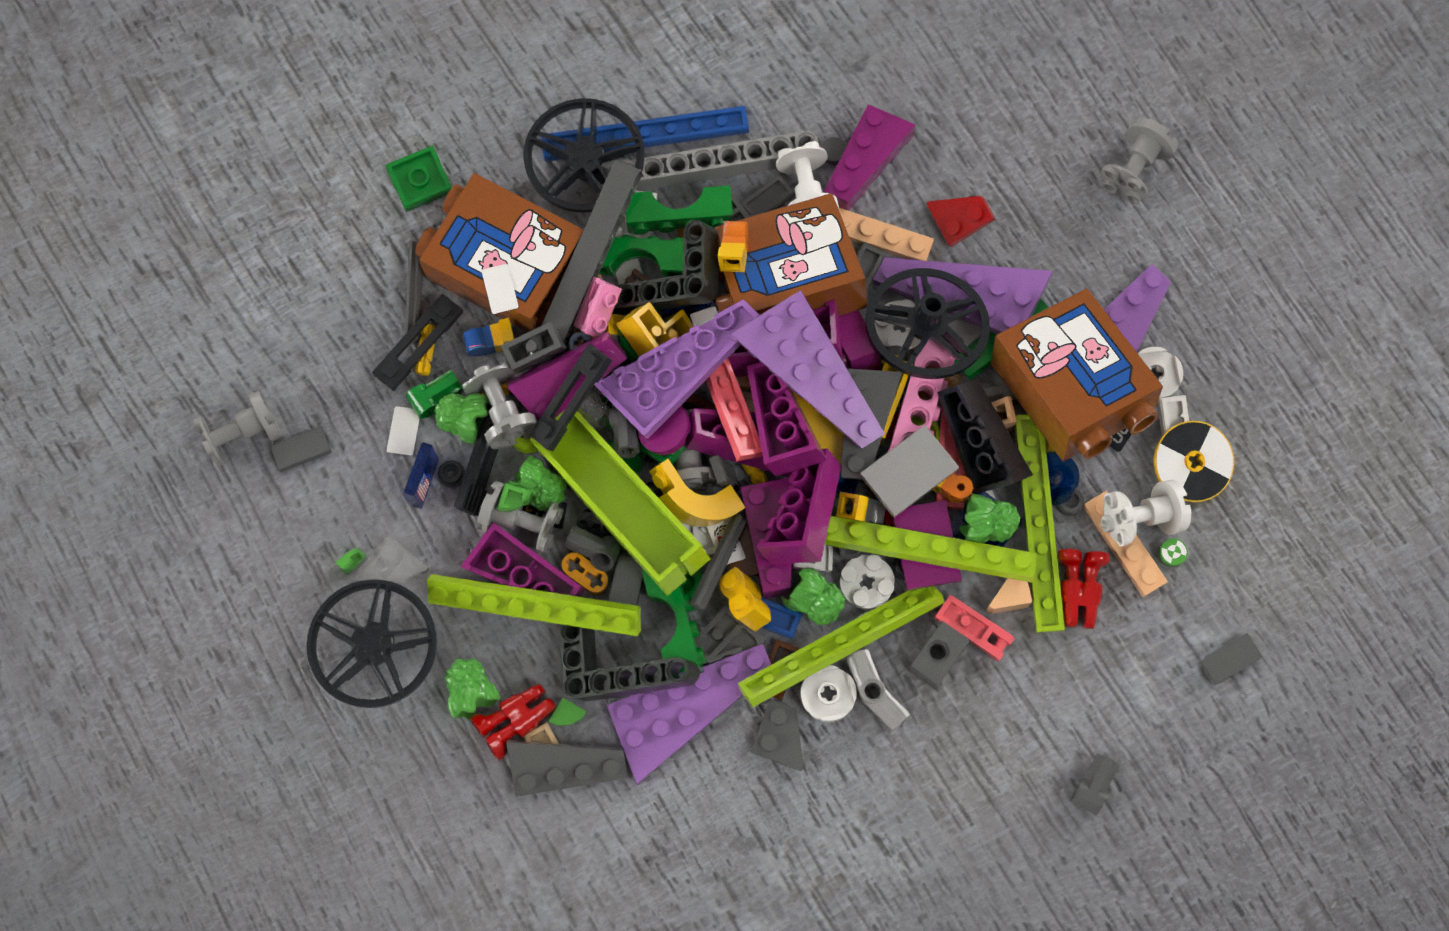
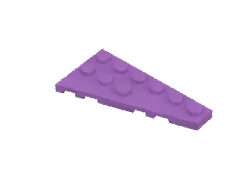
(1006, 291)
(1138, 305)
(803, 357)
(670, 373)
(665, 720)

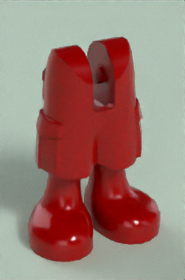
(1076, 593)
(520, 715)

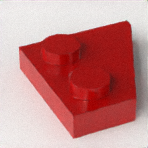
(960, 217)

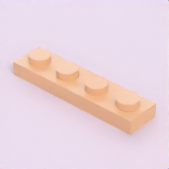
(886, 236)
(1132, 557)

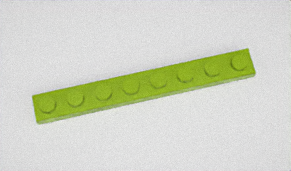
(1040, 528)
(931, 549)
(534, 604)
(839, 644)

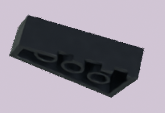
(981, 438)

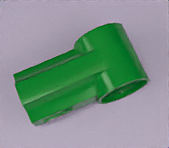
(425, 397)

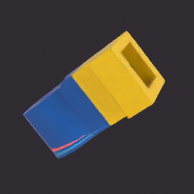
(488, 339)

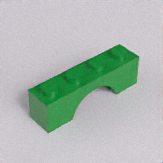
(648, 214)
(665, 253)
(684, 640)

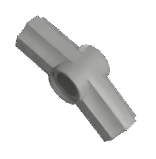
(866, 675)

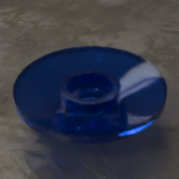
(1068, 478)

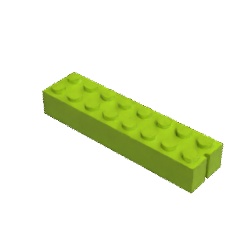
(625, 505)

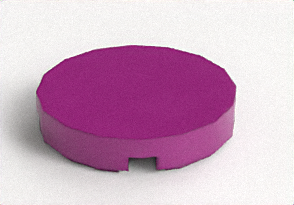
(670, 434)

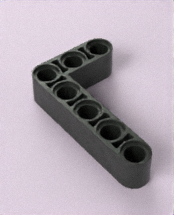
(663, 291)
(617, 676)

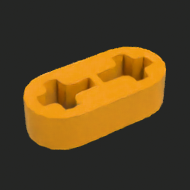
(581, 578)

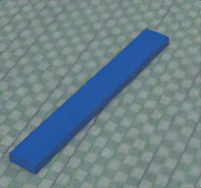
(667, 129)

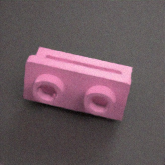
(597, 307)

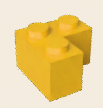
(647, 330)

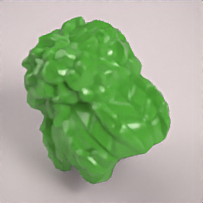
(462, 415)
(545, 486)
(989, 520)
(815, 597)
(469, 688)

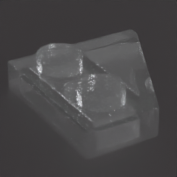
(390, 563)

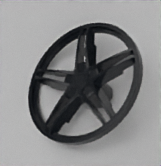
(584, 155)
(927, 321)
(371, 643)

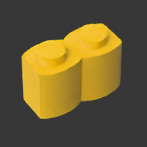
(745, 599)

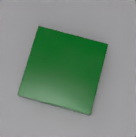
(419, 178)

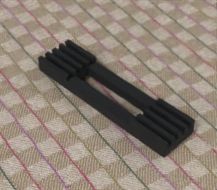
(593, 365)
(392, 370)
(472, 496)

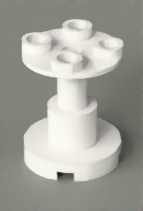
(802, 162)
(1164, 508)

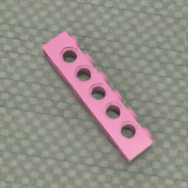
(912, 405)

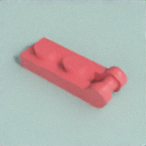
(974, 627)

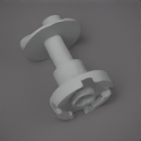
(1149, 143)
(504, 414)
(247, 423)
(692, 472)
(525, 520)

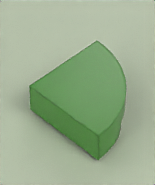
(513, 498)
(351, 560)
(567, 714)

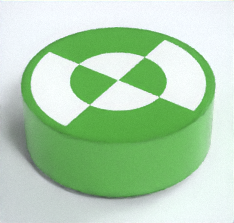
(1173, 552)

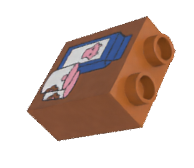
(496, 228)
(796, 251)
(1077, 376)

